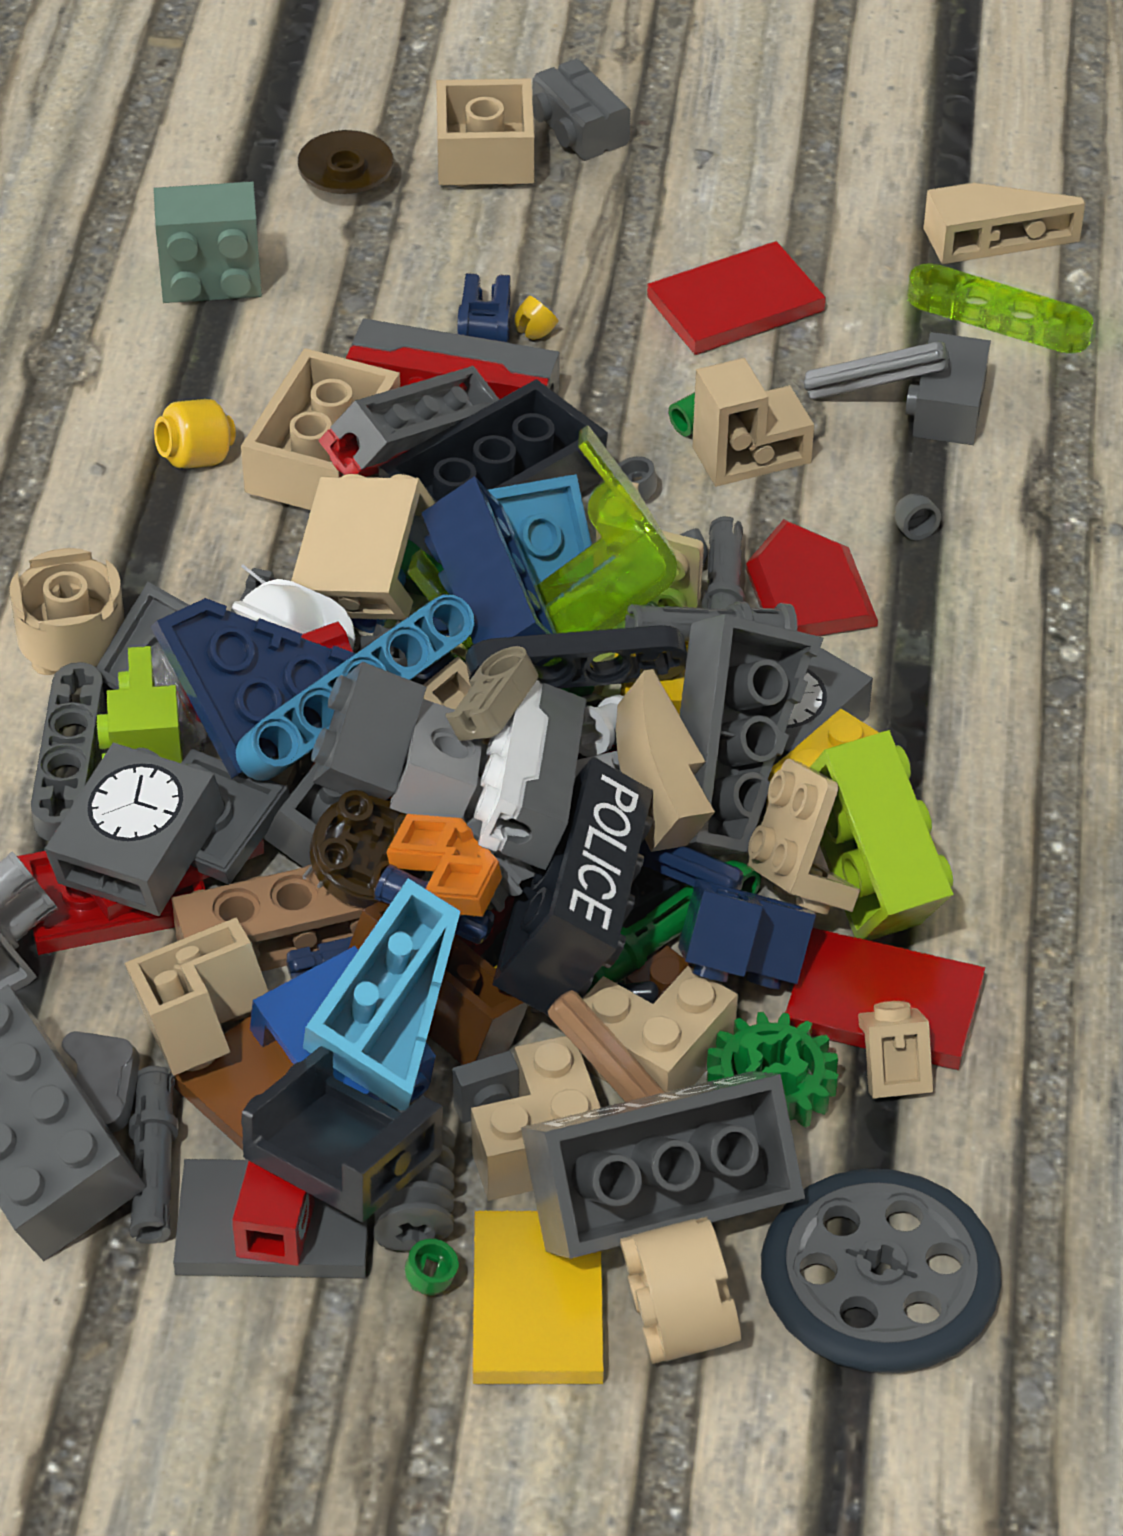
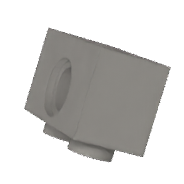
(439, 769)

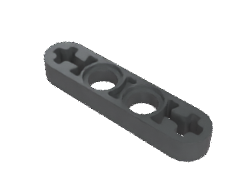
(66, 750)

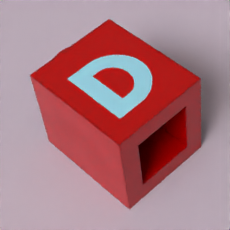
(271, 1218)

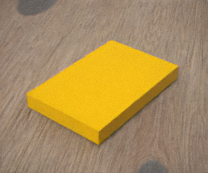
(532, 1308)

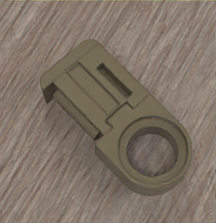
(494, 694)

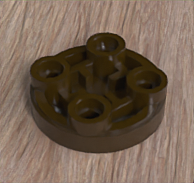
(352, 846)

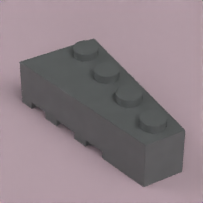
(736, 708)

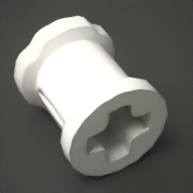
(599, 727)

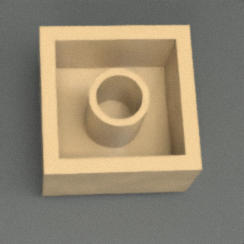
(485, 131)

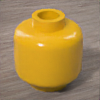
(194, 433)

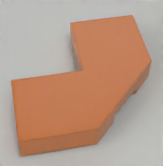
(462, 869)

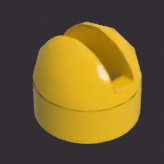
(534, 319)

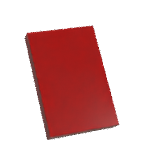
(735, 297)
(79, 917)
(853, 974)

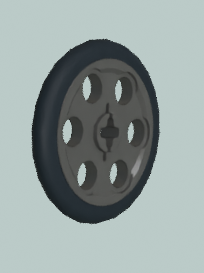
(894, 1340)

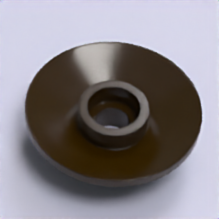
(345, 162)

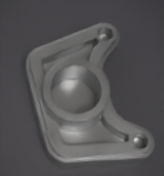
(106, 1073)

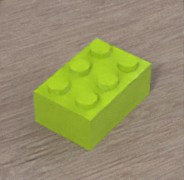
(881, 838)

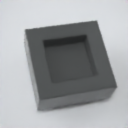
(484, 1083)

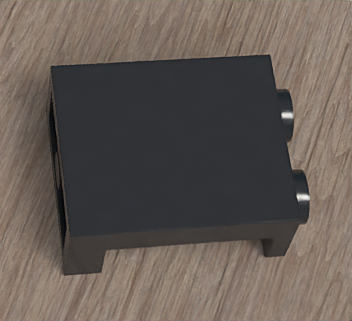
(338, 1138)

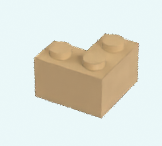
(745, 429)
(194, 989)
(673, 1032)
(550, 1087)

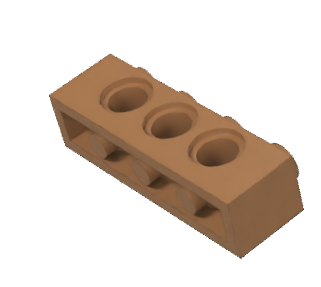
(275, 912)

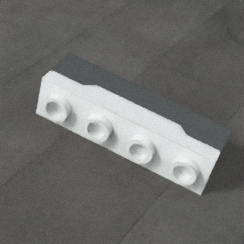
(531, 776)

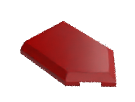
(814, 578)

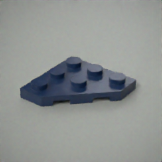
(240, 670)

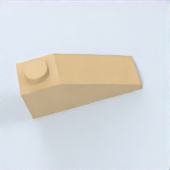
(998, 220)

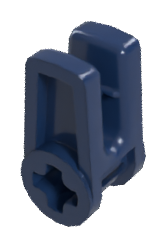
(488, 318)

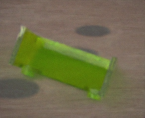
(620, 569)

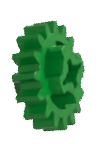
(781, 1051)

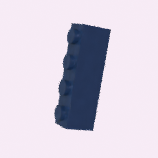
(485, 564)

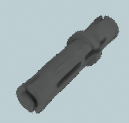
(724, 564)
(153, 1132)

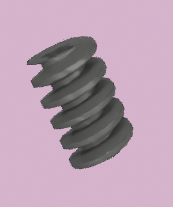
(422, 1205)

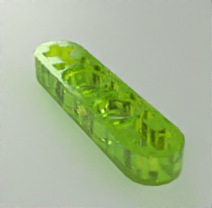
(1067, 327)

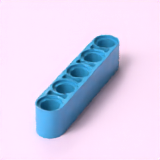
(413, 636)

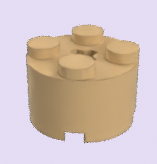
(66, 609)
(680, 1289)

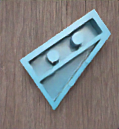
(387, 996)

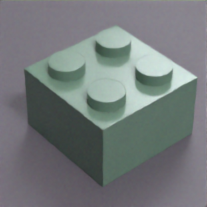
(207, 242)

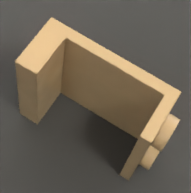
(359, 542)

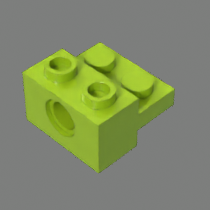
(141, 712)

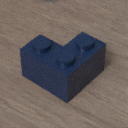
(744, 932)

